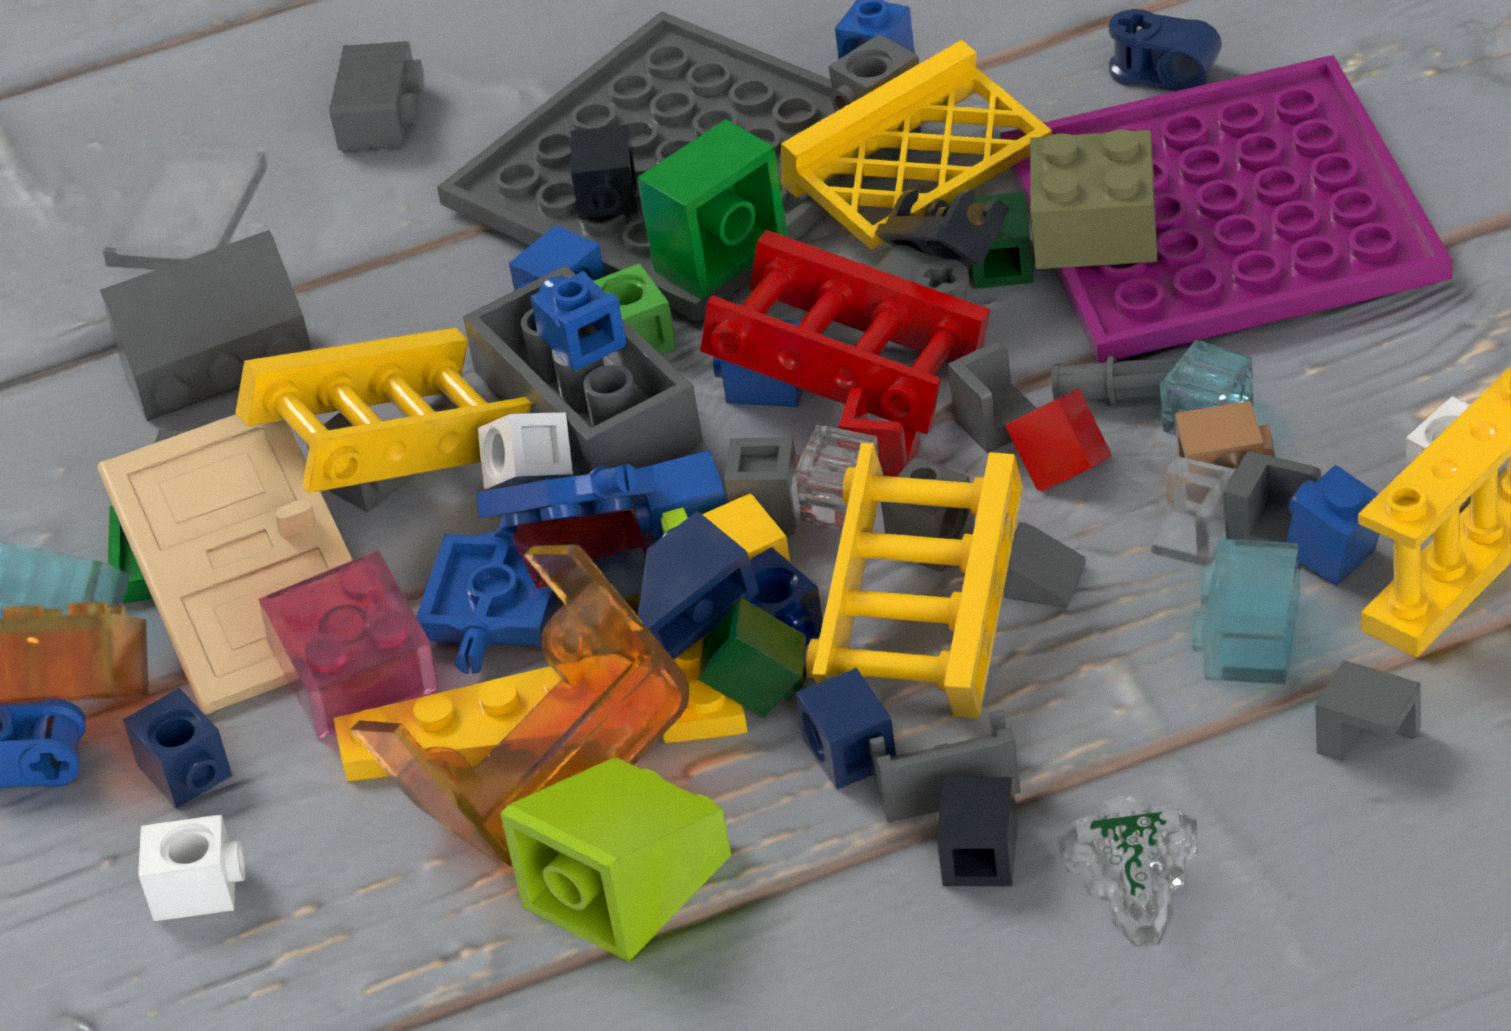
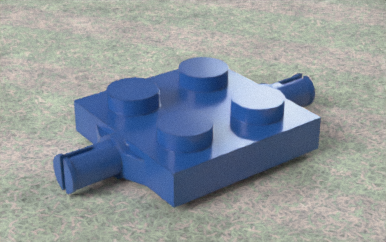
(567, 497)
(483, 597)

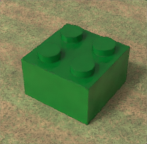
(711, 207)

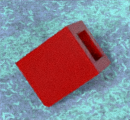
(1058, 440)
(895, 442)

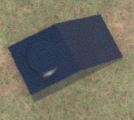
(692, 582)

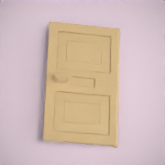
(213, 531)

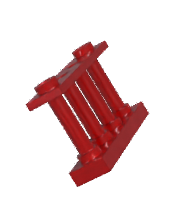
(854, 296)

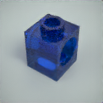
(787, 594)

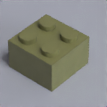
(1093, 199)

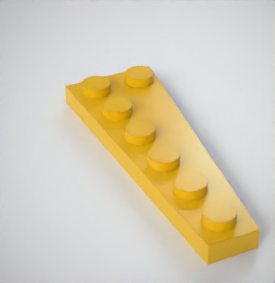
(484, 713)

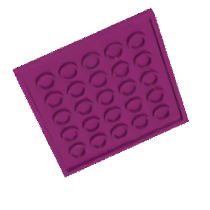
(1263, 210)

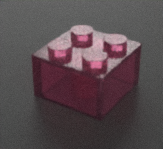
(348, 641)

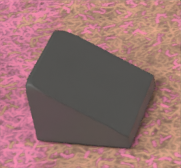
(1042, 568)

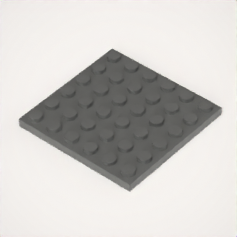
(670, 89)

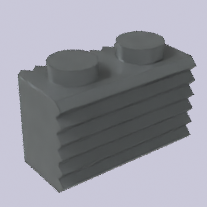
(375, 96)

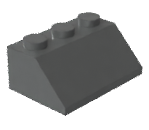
(199, 319)

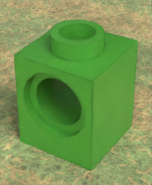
(642, 306)

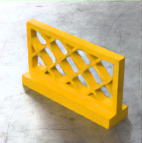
(885, 121)

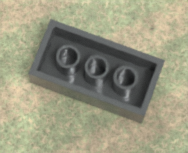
(616, 408)

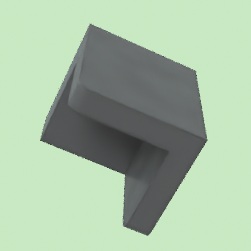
(985, 396)
(766, 472)
(1260, 497)
(1368, 701)

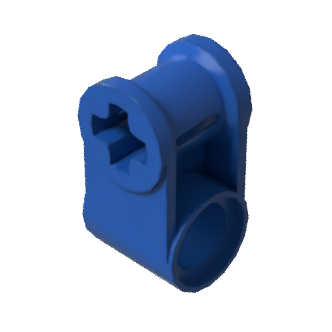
(31, 744)

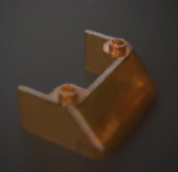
(611, 702)

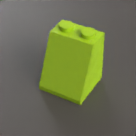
(613, 853)

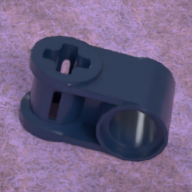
(1164, 53)

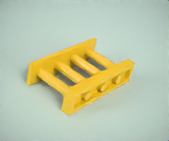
(369, 374)
(1466, 546)
(968, 613)

